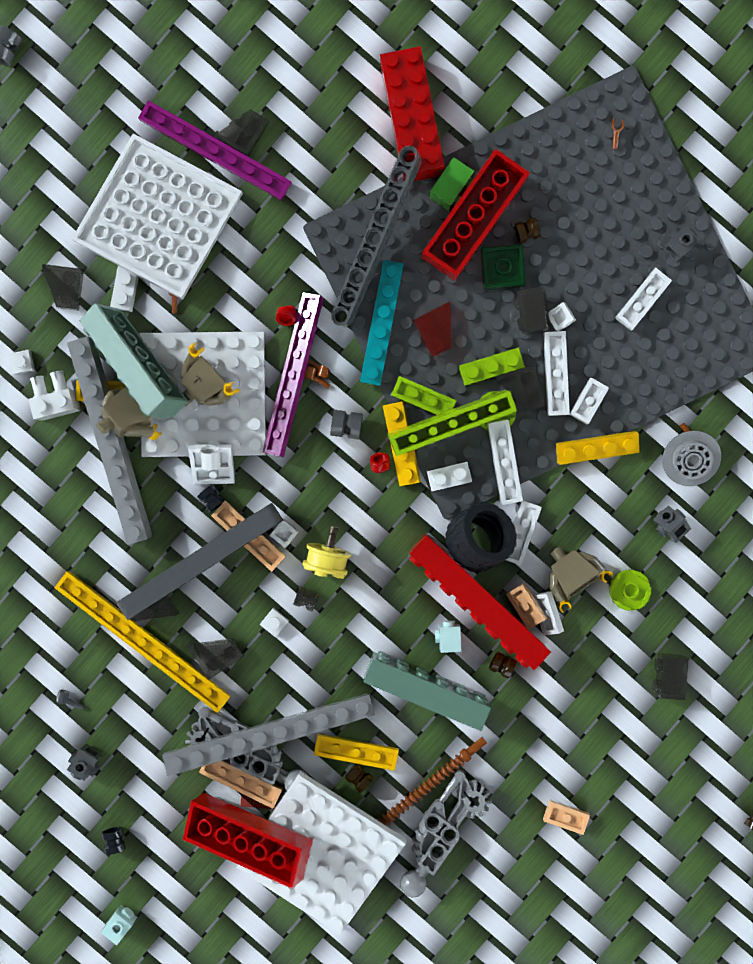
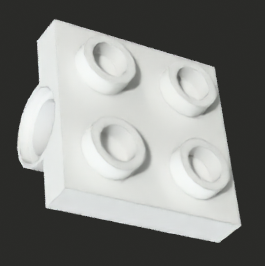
(212, 464)

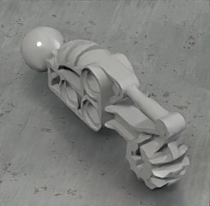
(268, 756)
(432, 835)

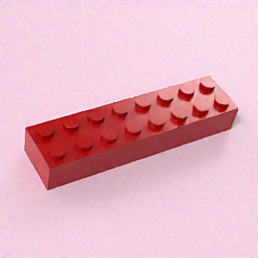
(483, 606)

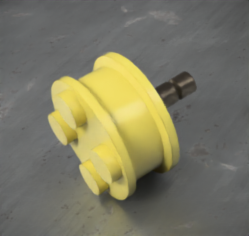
(327, 558)

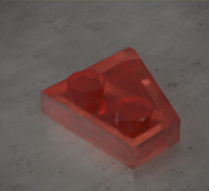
(436, 329)

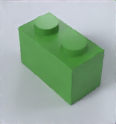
(451, 184)

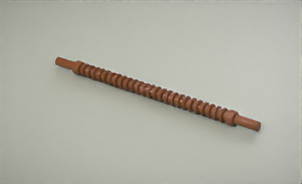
(465, 755)

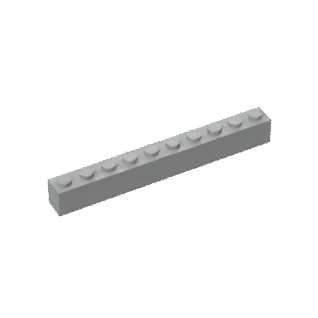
(111, 447)
(267, 734)

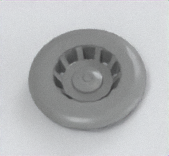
(692, 459)

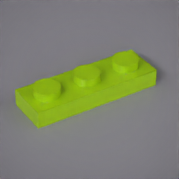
(491, 366)
(422, 396)

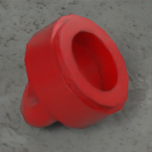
(286, 315)
(380, 462)

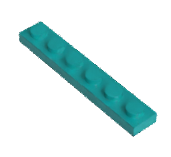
(381, 322)

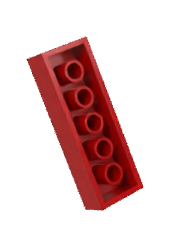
(412, 109)
(475, 215)
(247, 840)

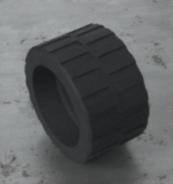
(496, 525)

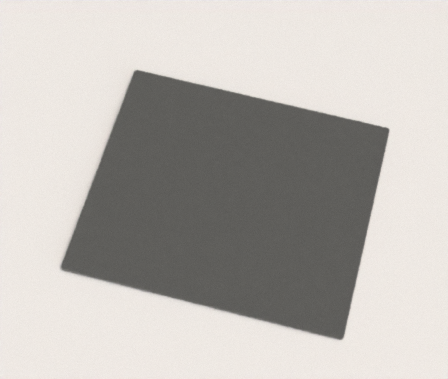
(600, 238)

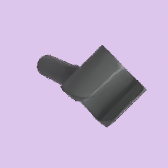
(63, 698)

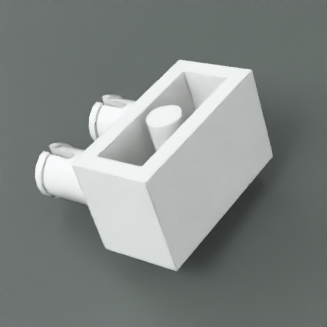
(55, 404)

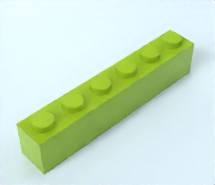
(452, 422)

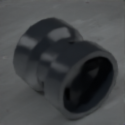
(210, 497)
(113, 840)

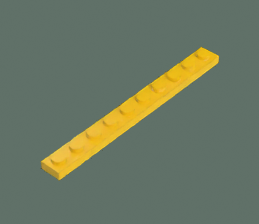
(142, 641)

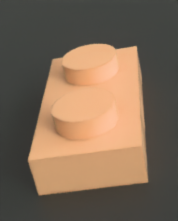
(526, 606)
(566, 817)

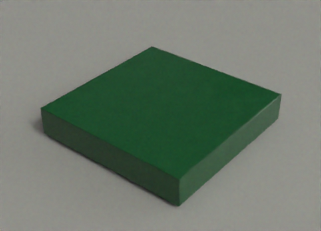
(503, 267)

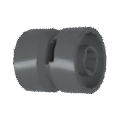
(8, 43)
(346, 424)

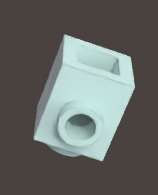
(448, 637)
(119, 924)

